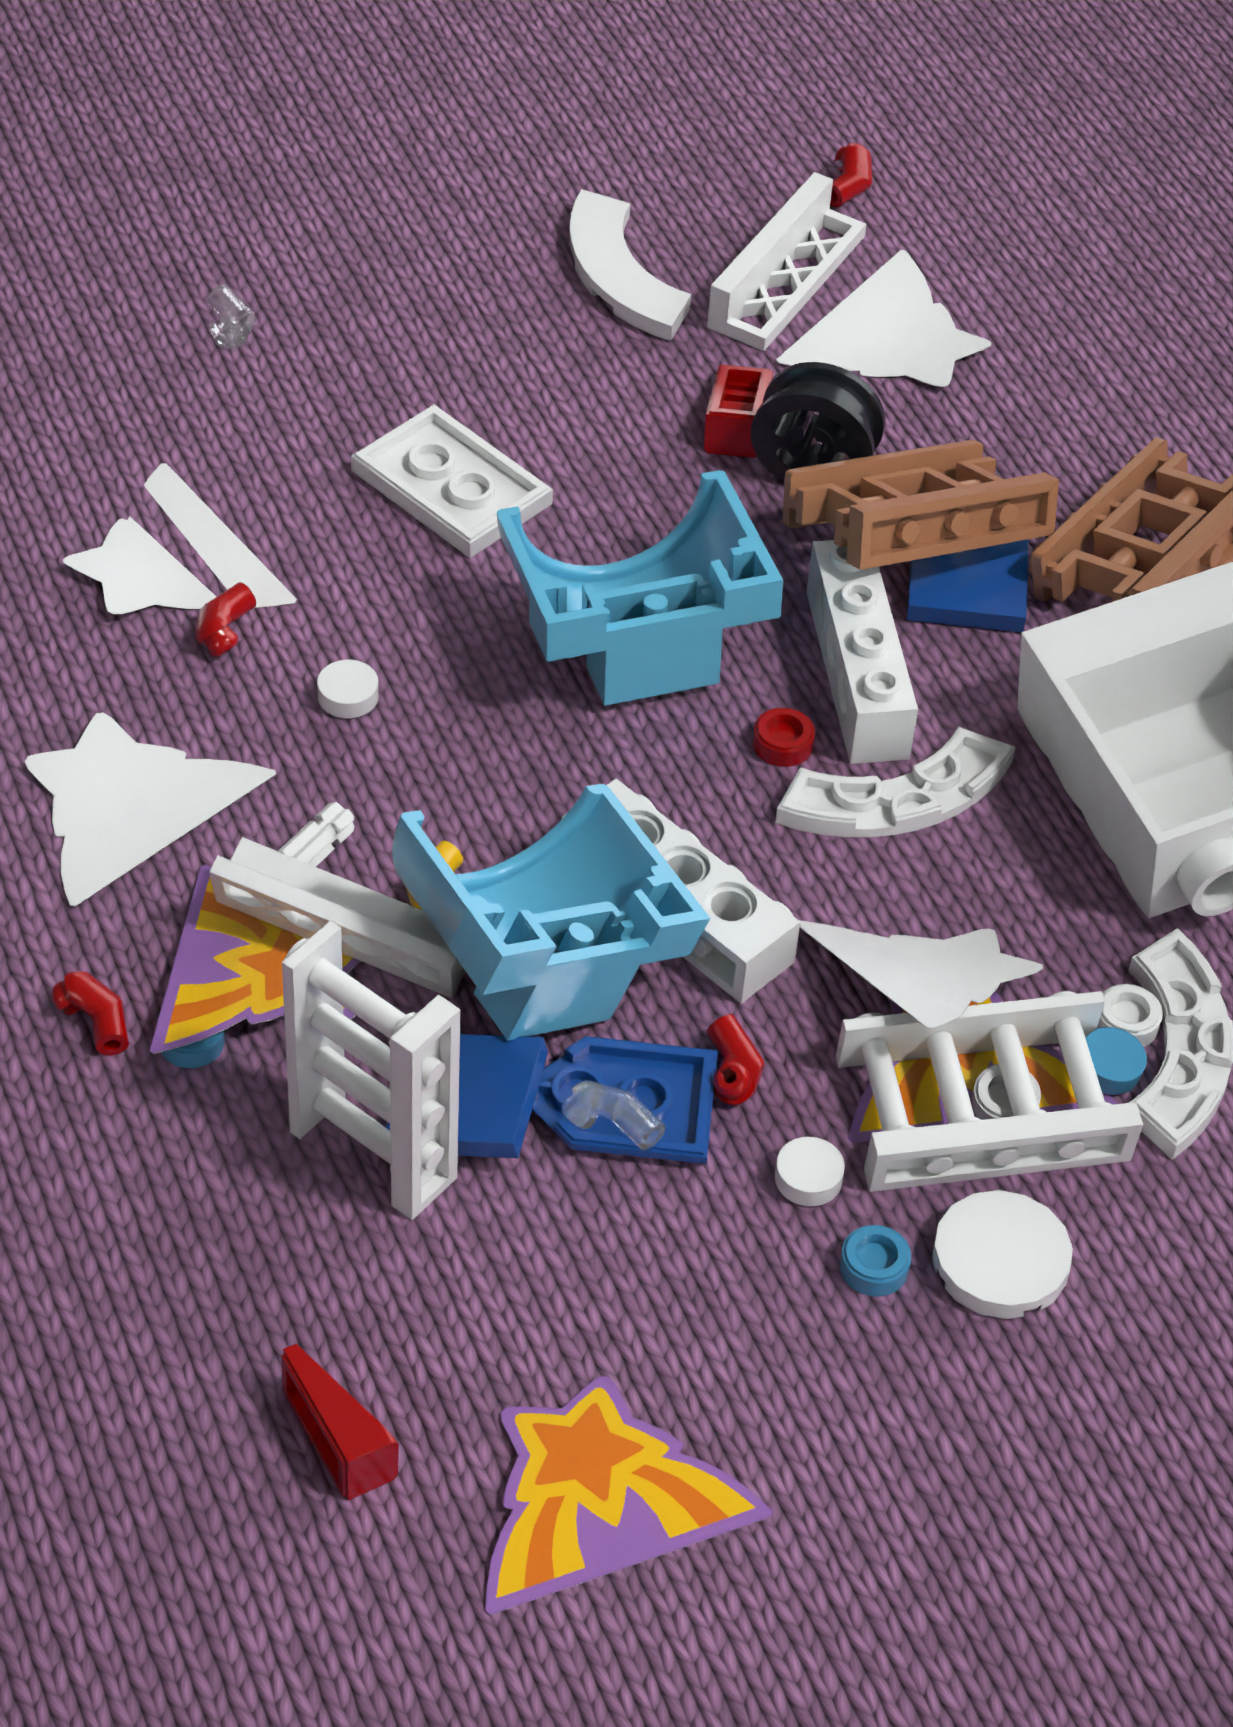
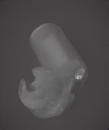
(235, 315)
(617, 1105)

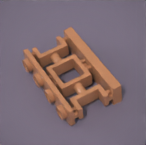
(1152, 491)
(919, 503)

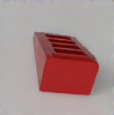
(732, 407)
(345, 1434)

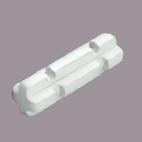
(315, 839)

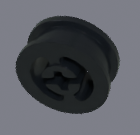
(788, 430)

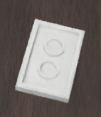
(450, 479)

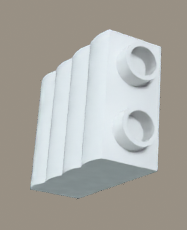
(1142, 733)

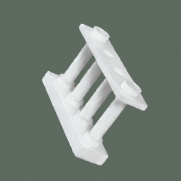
(418, 1065)
(989, 1147)

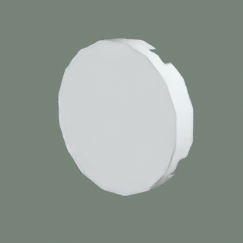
(1002, 1254)

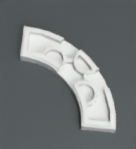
(613, 272)
(875, 808)
(1196, 1038)

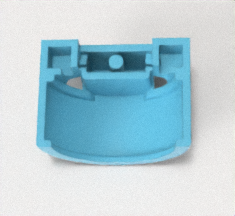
(659, 615)
(560, 922)

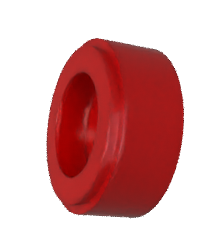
(783, 737)

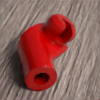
(855, 176)
(219, 613)
(104, 1006)
(741, 1063)

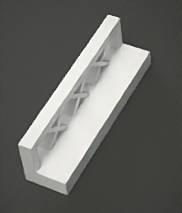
(769, 264)
(307, 898)

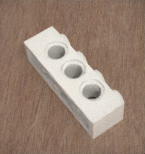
(861, 657)
(748, 932)

